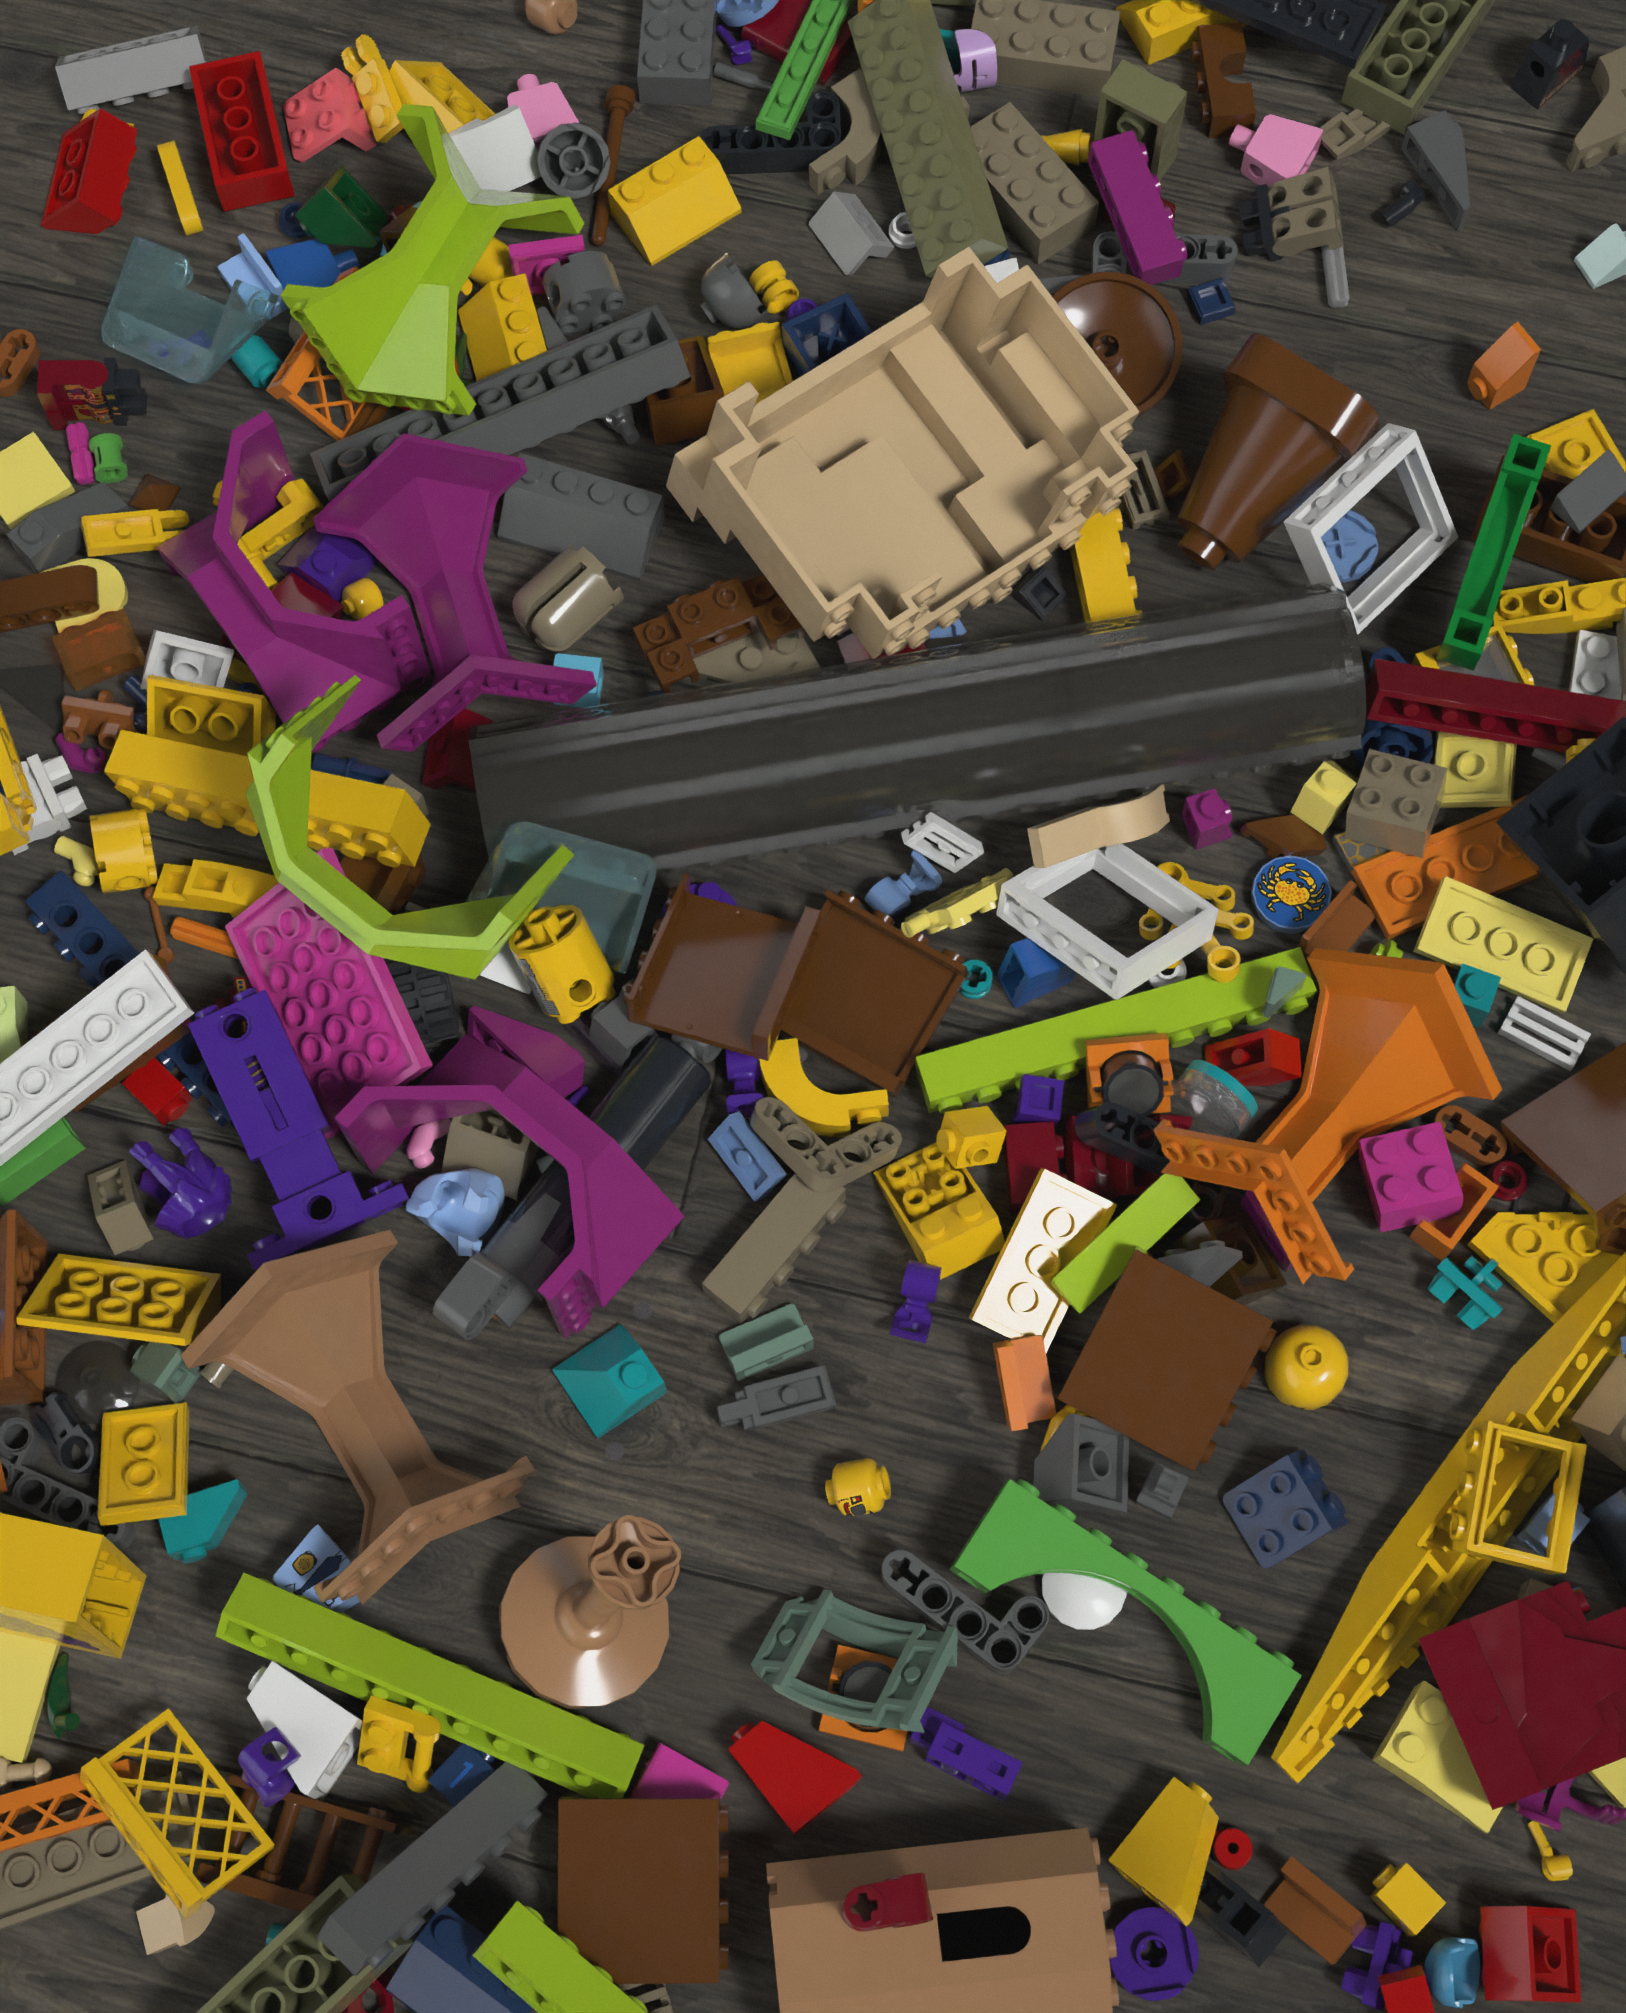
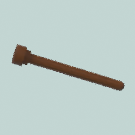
(620, 103)

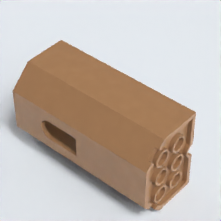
(901, 1970)

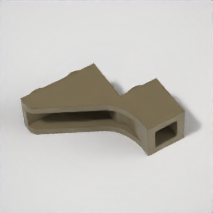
(1606, 128)

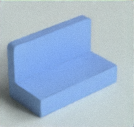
(252, 269)

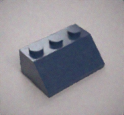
(444, 1975)

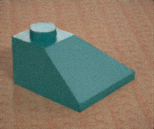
(610, 1380)

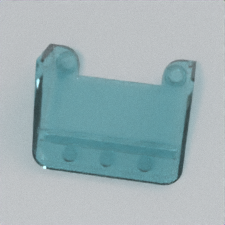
(174, 326)
(601, 880)

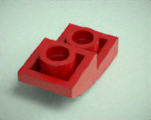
(1406, 1991)

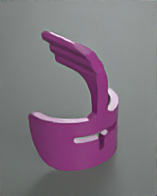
(1560, 1798)

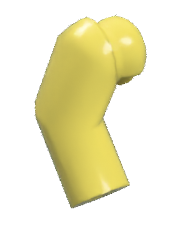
(82, 858)

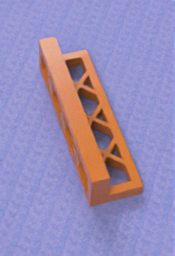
(51, 1795)

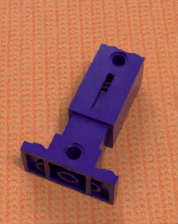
(283, 1126)

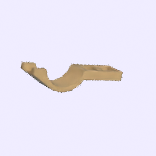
(1097, 827)

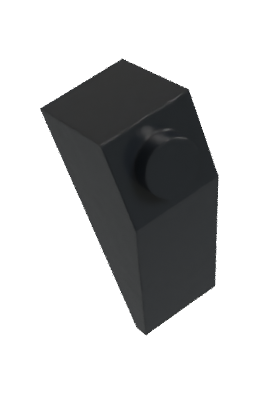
(1238, 1916)

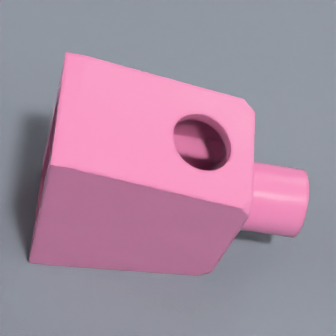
(541, 106)
(1276, 149)

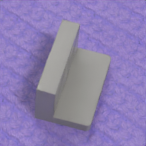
(849, 232)

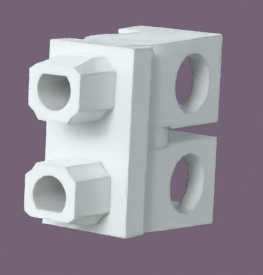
(52, 808)

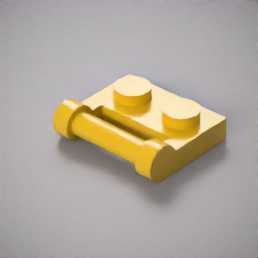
(385, 1742)

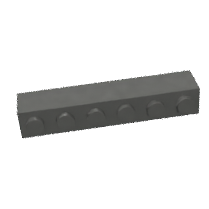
(431, 1867)

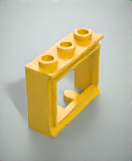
(1476, 1487)

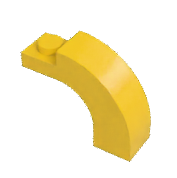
(821, 1111)

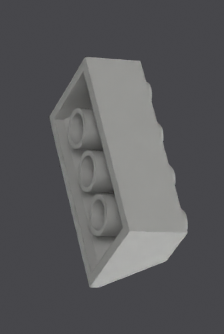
(130, 69)

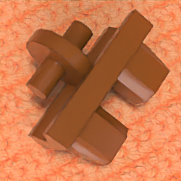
(96, 717)

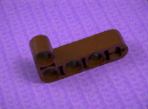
(48, 597)

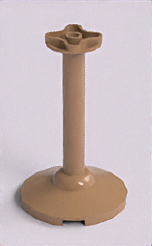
(591, 1613)

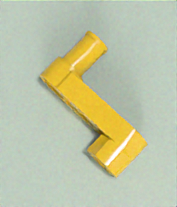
(295, 517)

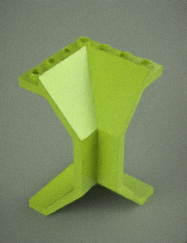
(395, 320)
(446, 938)

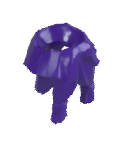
(190, 1195)

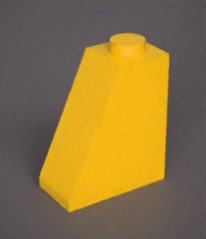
(1170, 1849)

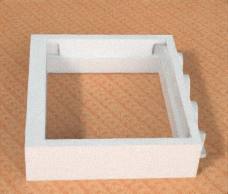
(1310, 521)
(1025, 909)

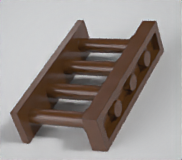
(267, 1882)

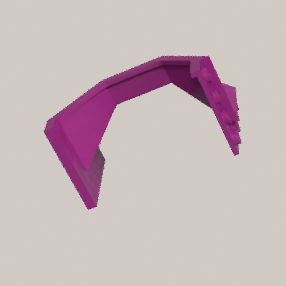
(429, 521)
(287, 649)
(613, 1202)

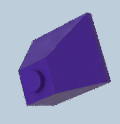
(328, 561)

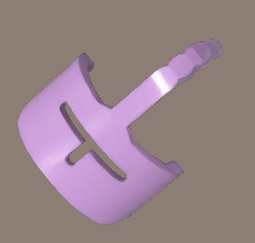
(978, 47)

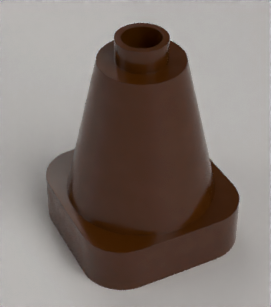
(1269, 451)

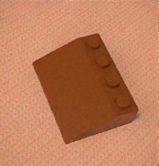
(21, 1347)

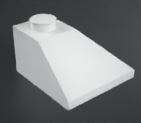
(186, 660)

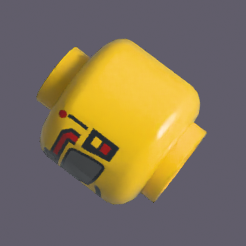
(858, 1487)

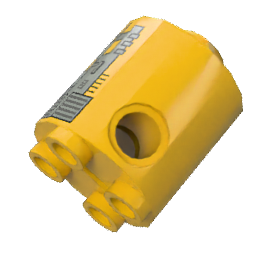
(562, 962)

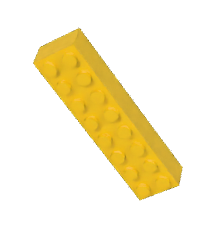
(212, 785)

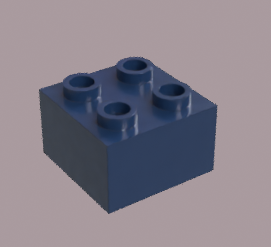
(823, 333)

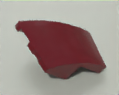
(1105, 1173)

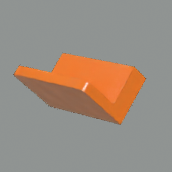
(1024, 1381)

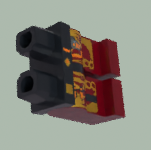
(89, 392)

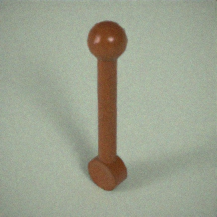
(164, 952)

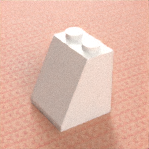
(311, 1721)

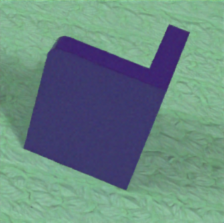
(1038, 1100)

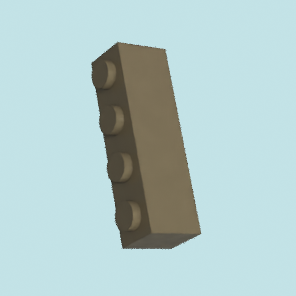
(771, 1246)

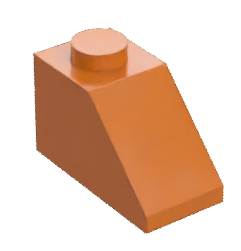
(1504, 367)

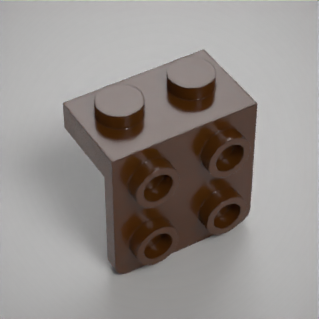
(385, 884)

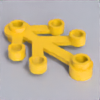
(1217, 955)

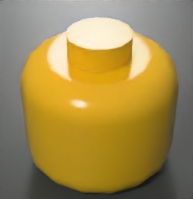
(361, 598)

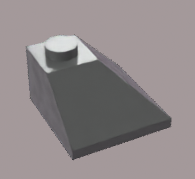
(1084, 1467)

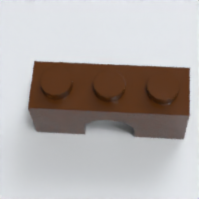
(1218, 54)

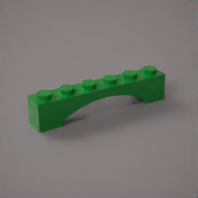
(1493, 552)

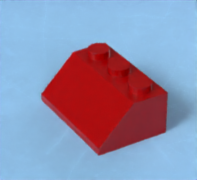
(90, 175)

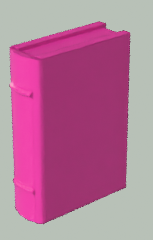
(675, 1776)

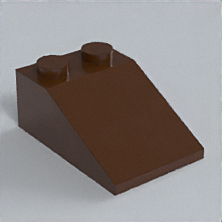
(689, 406)

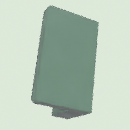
(766, 1341)

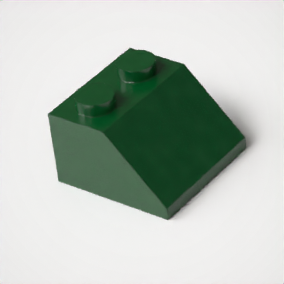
(342, 212)

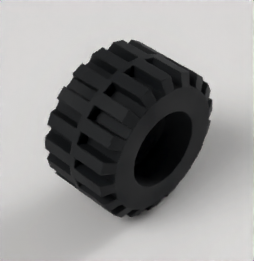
(427, 999)

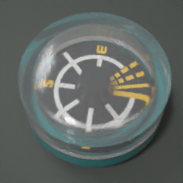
(1215, 1098)

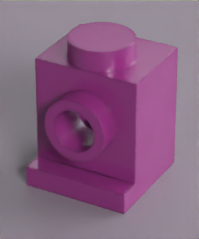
(1207, 818)

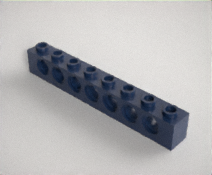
(63, 899)

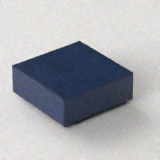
(1211, 301)

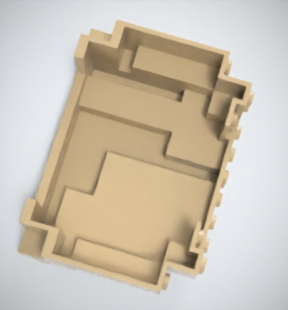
(918, 461)

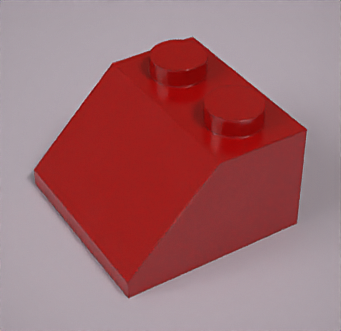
(1530, 1954)

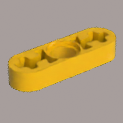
(180, 188)

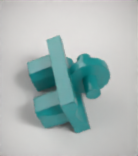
(1452, 1278)

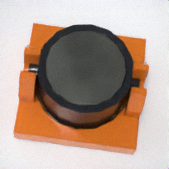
(1130, 1075)
(861, 1677)

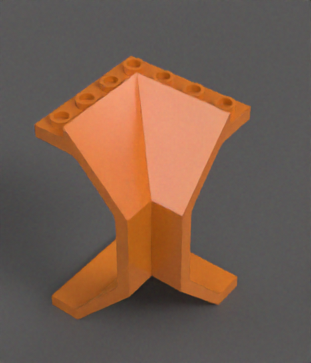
(1379, 1053)

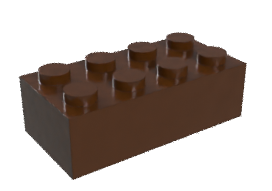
(1549, 541)

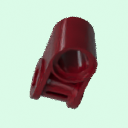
(897, 1900)

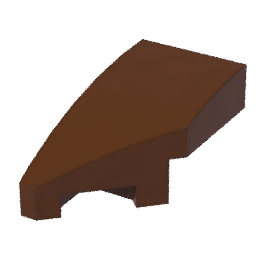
(1286, 836)

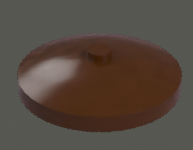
(1128, 330)

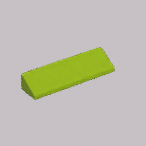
(1111, 1250)

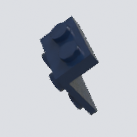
(1285, 1508)

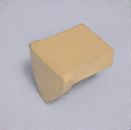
(165, 1926)

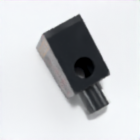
(1560, 53)

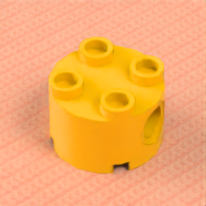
(123, 850)

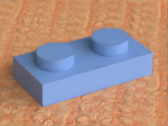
(747, 1156)

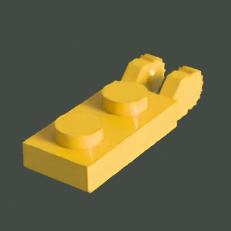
(374, 88)
(130, 531)

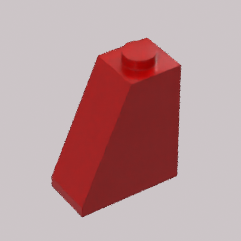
(790, 1773)

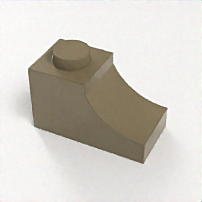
(119, 1208)

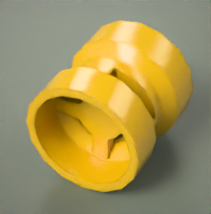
(774, 287)

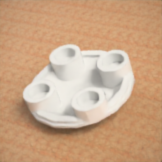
(1081, 1600)

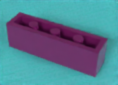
(1136, 208)

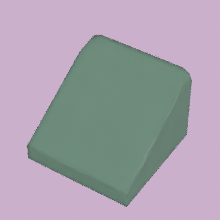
(1283, 987)

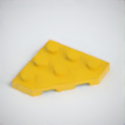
(1545, 1256)

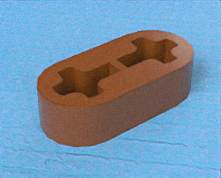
(17, 364)
(1475, 1129)

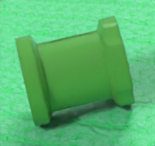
(108, 458)

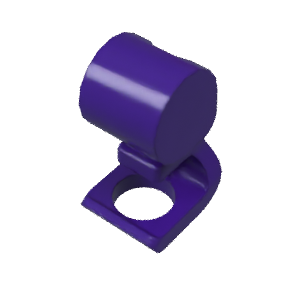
(743, 1072)
(919, 1287)
(265, 1771)

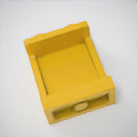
(751, 356)

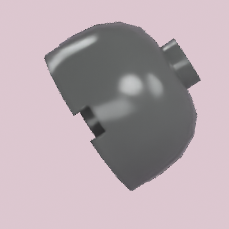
(573, 160)
(730, 296)

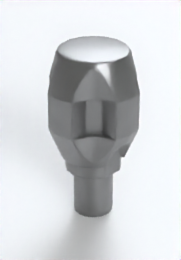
(622, 422)

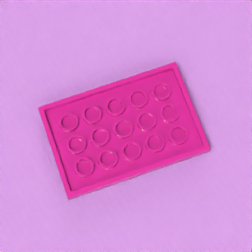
(330, 998)

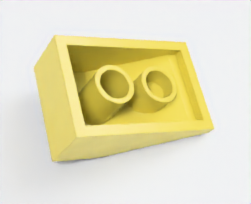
(1431, 1757)

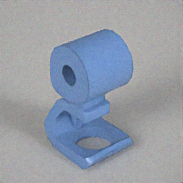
(894, 896)

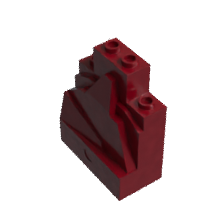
(1534, 1690)

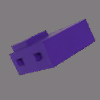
(965, 1756)

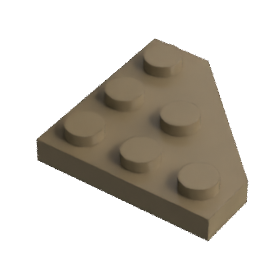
(753, 659)

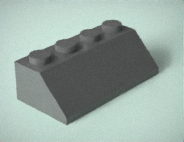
(568, 506)

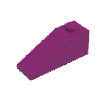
(536, 1049)

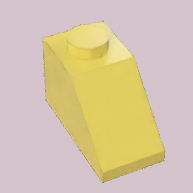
(1325, 795)

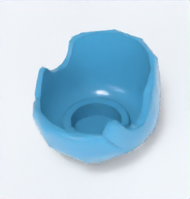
(1453, 1971)

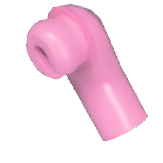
(422, 1142)

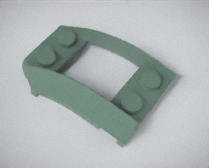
(919, 1651)

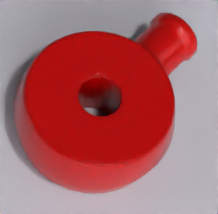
(1220, 1848)

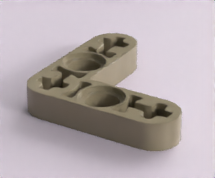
(820, 1165)

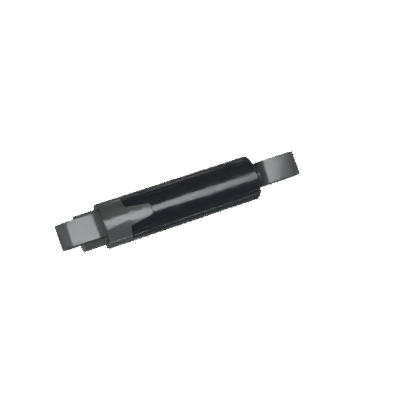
(539, 1234)

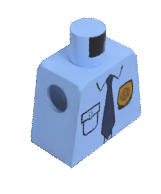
(311, 1563)

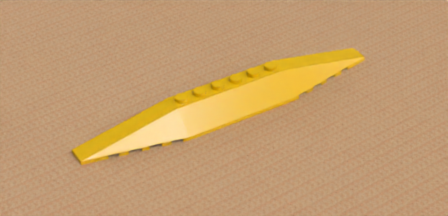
(1415, 1576)

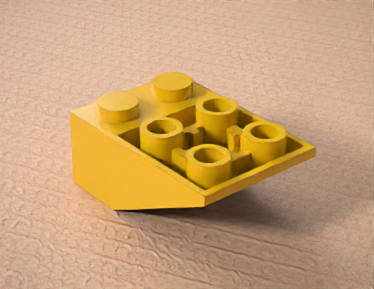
(940, 1210)

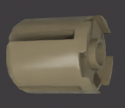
(565, 600)

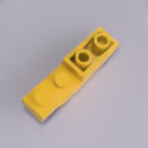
(1561, 607)
(211, 887)

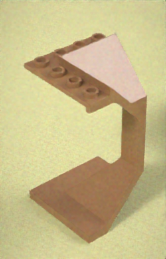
(316, 1339)

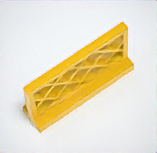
(145, 1837)

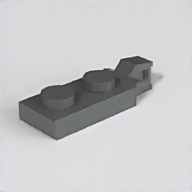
(779, 1400)

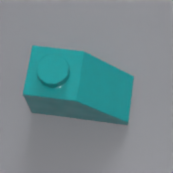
(206, 1521)

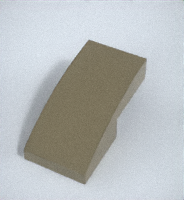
(1351, 133)

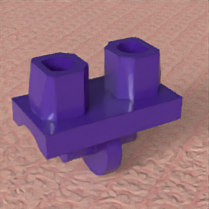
(1383, 1945)

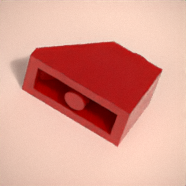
(1258, 1057)

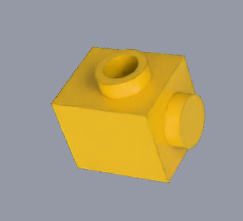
(971, 1137)
(1406, 1898)

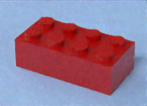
(241, 131)

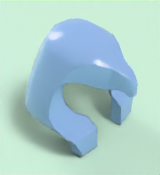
(460, 1207)

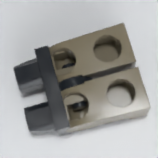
(1293, 216)

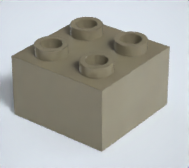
(1395, 803)

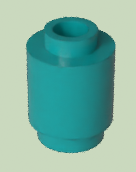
(257, 361)

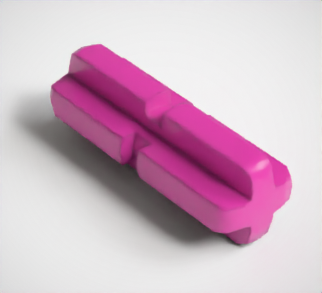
(81, 456)

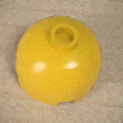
(1306, 1367)

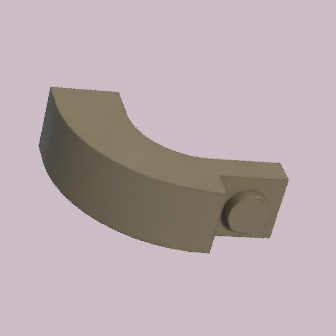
(862, 146)

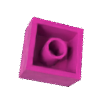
(1410, 1177)

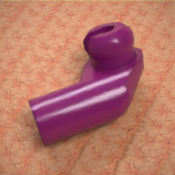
(79, 759)

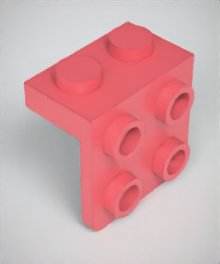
(326, 114)

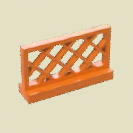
(295, 372)

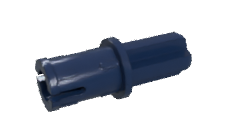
(349, 769)

